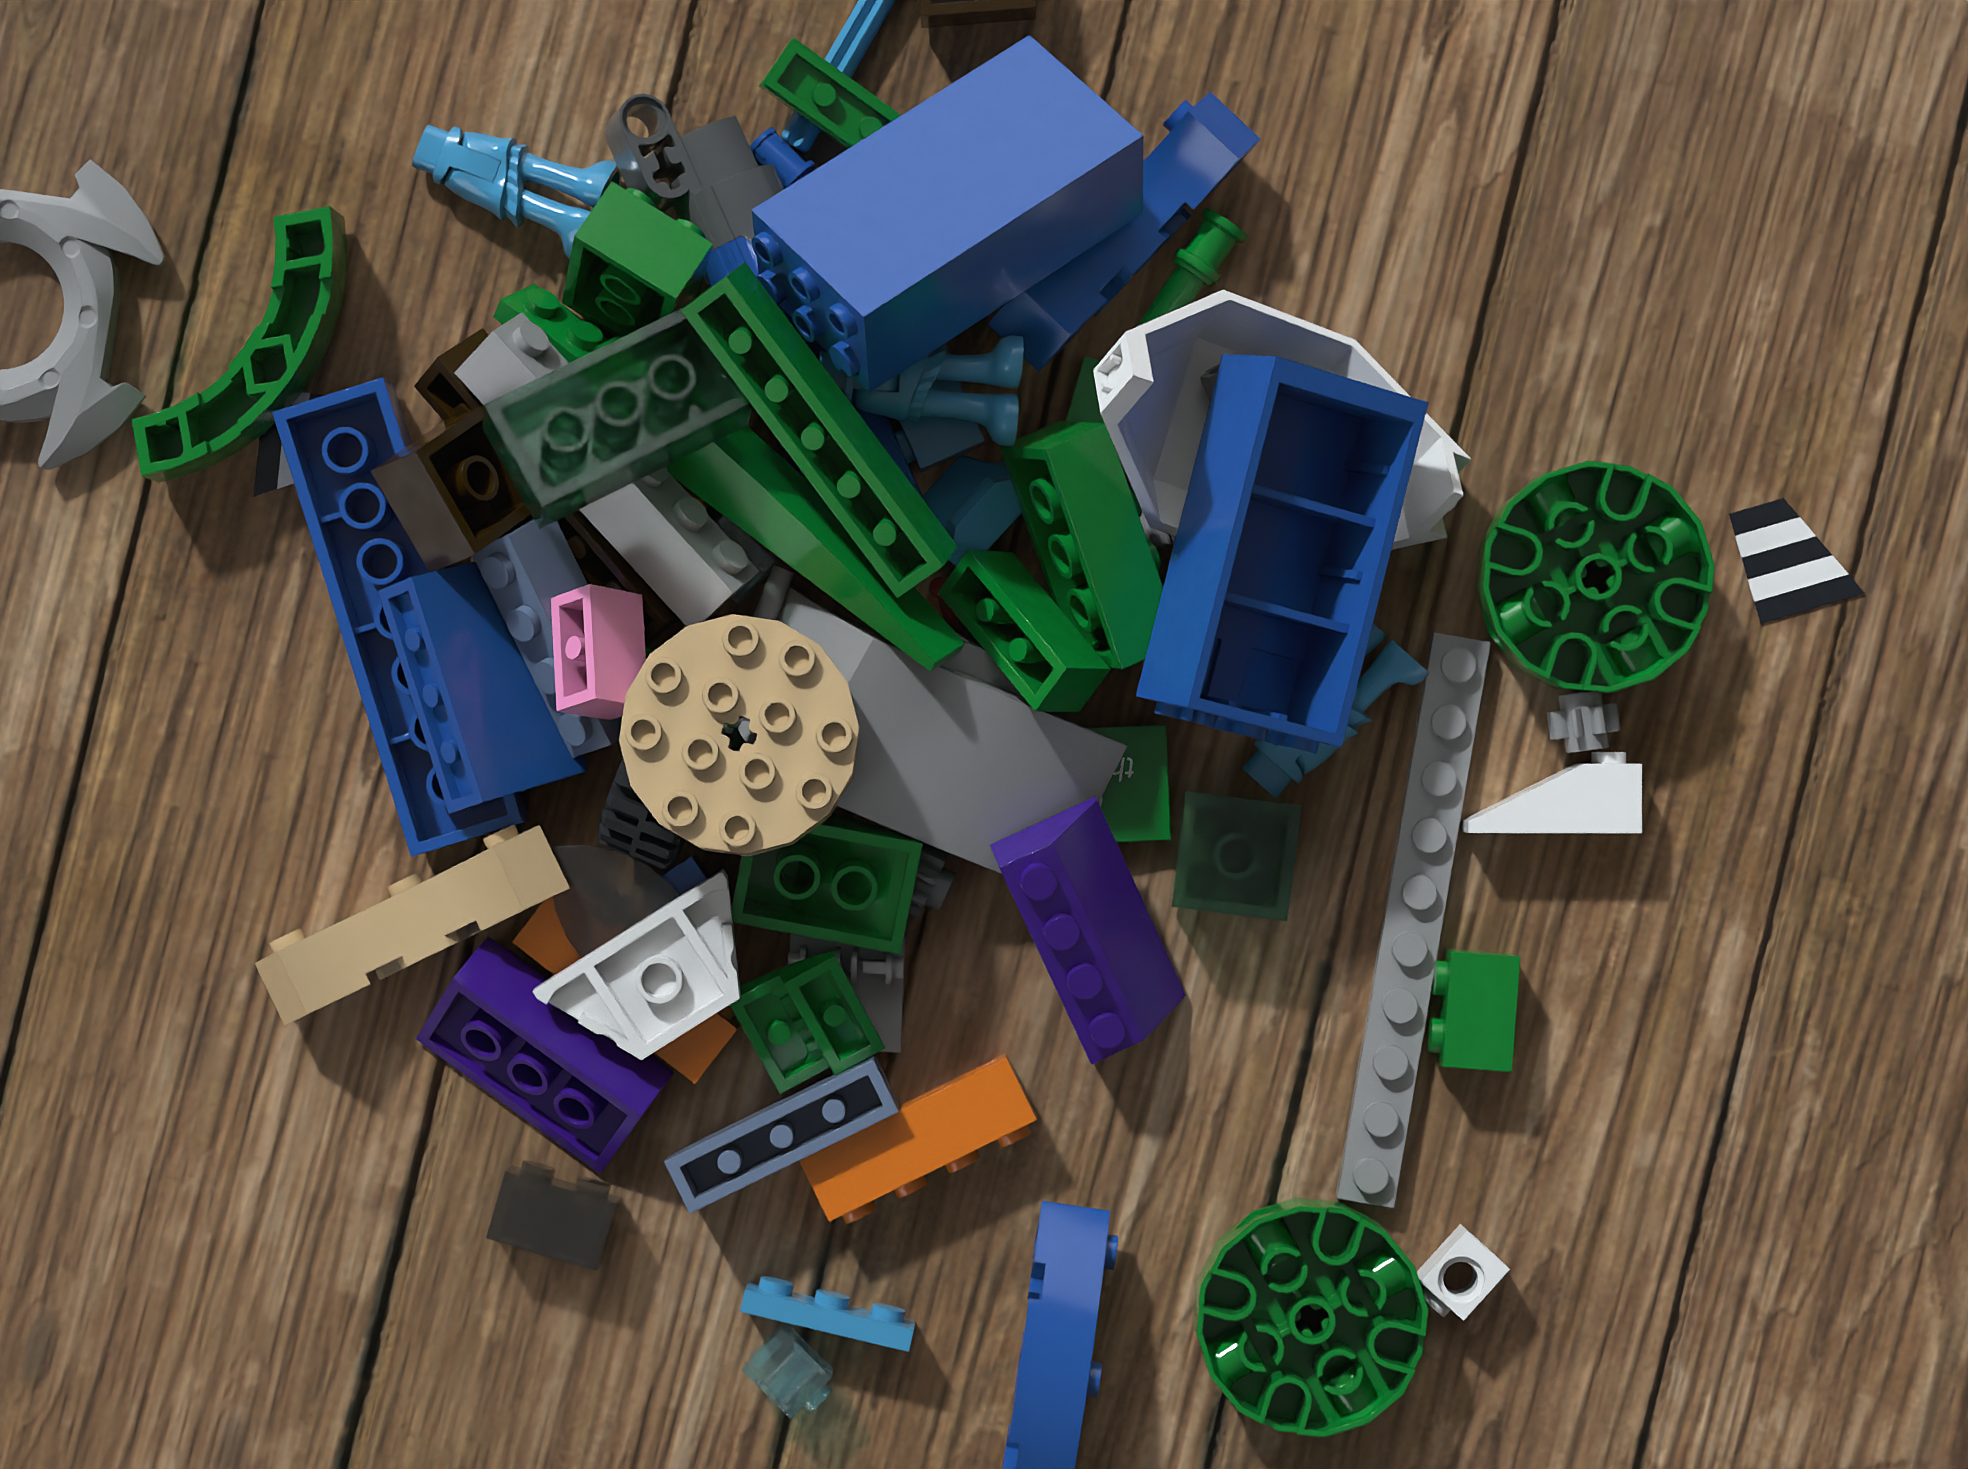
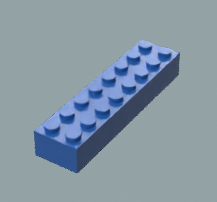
(362, 549)

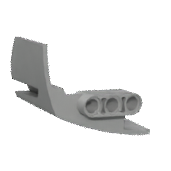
(950, 748)

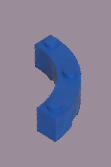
(1186, 166)
(1059, 1337)

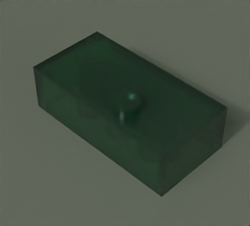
(613, 417)

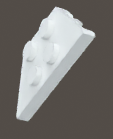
(656, 974)

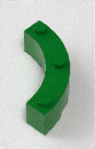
(270, 366)

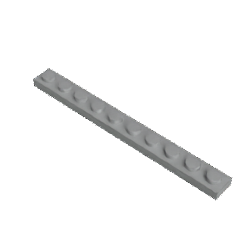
(1412, 920)

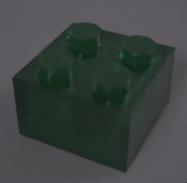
(1235, 855)

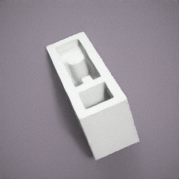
(1578, 799)

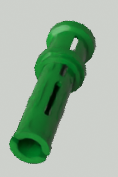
(1196, 264)

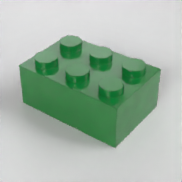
(633, 263)

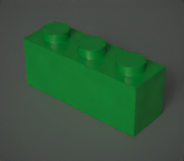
(1023, 631)

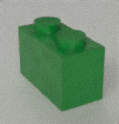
(1475, 1009)

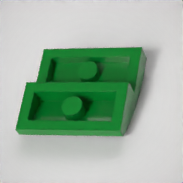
(805, 1021)

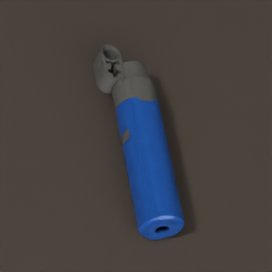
(714, 188)

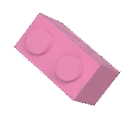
(596, 649)

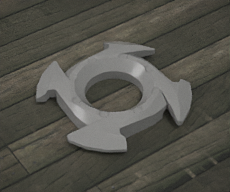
(73, 371)

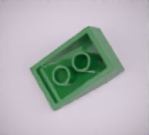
(833, 885)

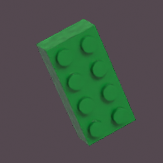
(1088, 536)

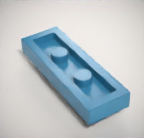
(828, 1313)

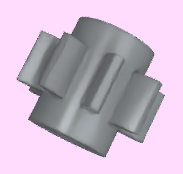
(1583, 721)

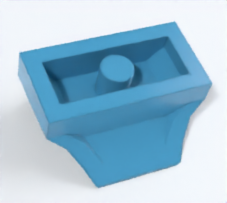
(973, 503)

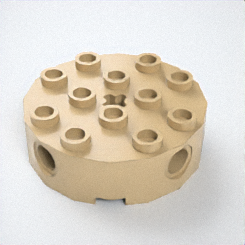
(712, 681)

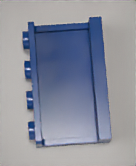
(472, 689)

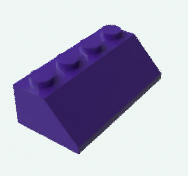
(1090, 928)
(540, 1057)

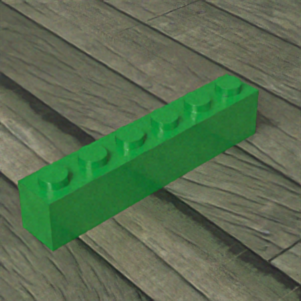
(820, 429)

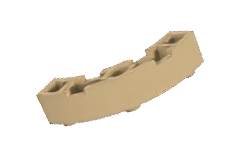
(411, 924)

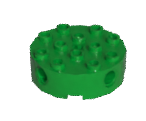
(1651, 589)
(1366, 1334)

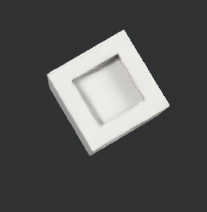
(1486, 1269)

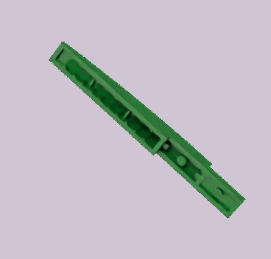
(771, 504)

